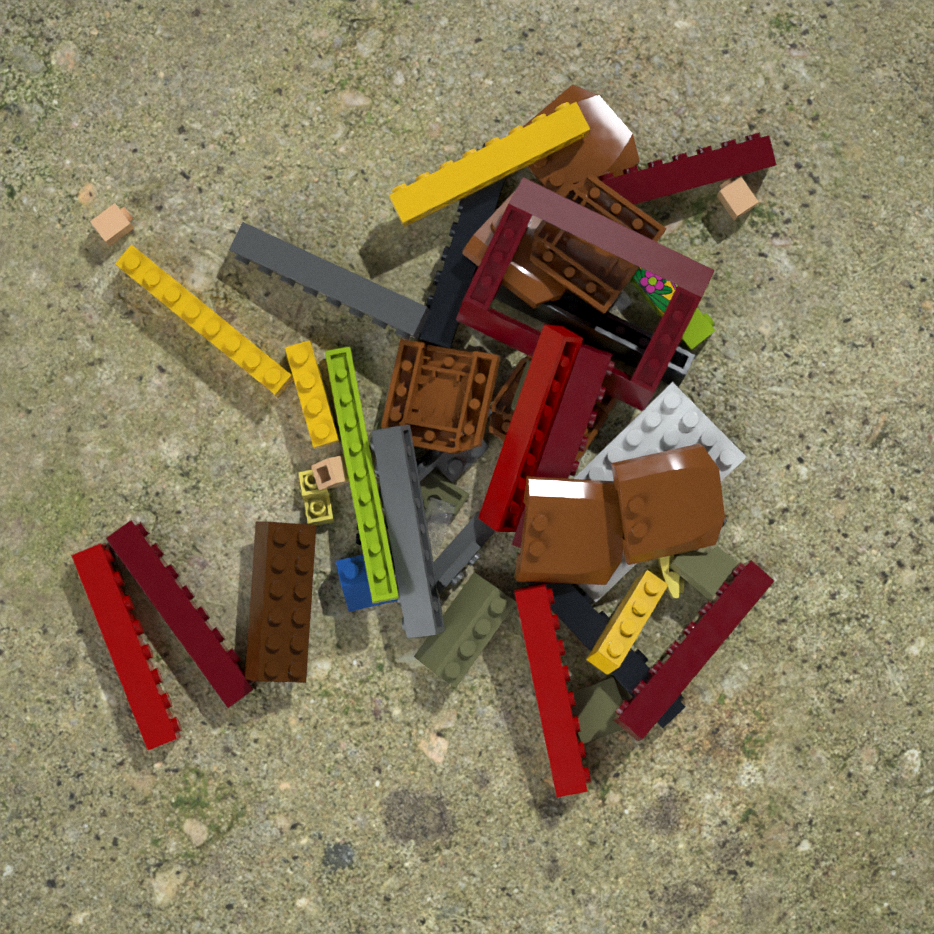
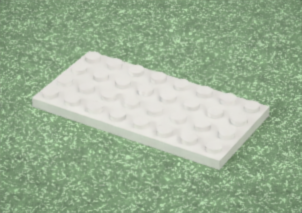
(664, 425)

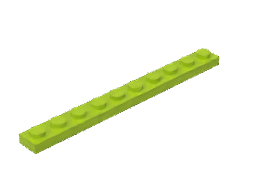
(361, 475)

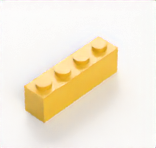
(312, 394)
(627, 622)

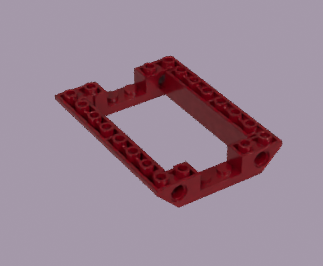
(609, 235)

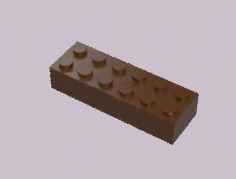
(280, 602)

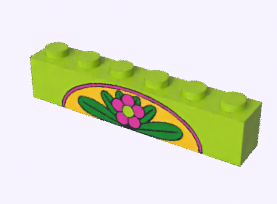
(658, 294)

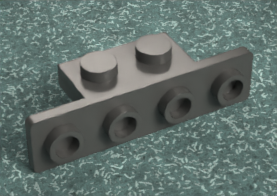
(449, 464)
(460, 552)

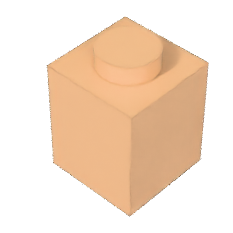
(736, 197)
(113, 224)
(331, 472)

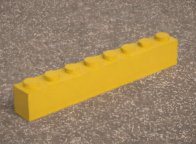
(490, 163)
(204, 320)

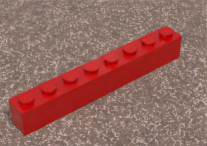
(530, 427)
(126, 645)
(551, 690)

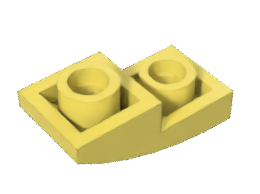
(316, 501)
(673, 579)

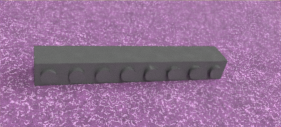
(329, 280)
(407, 531)

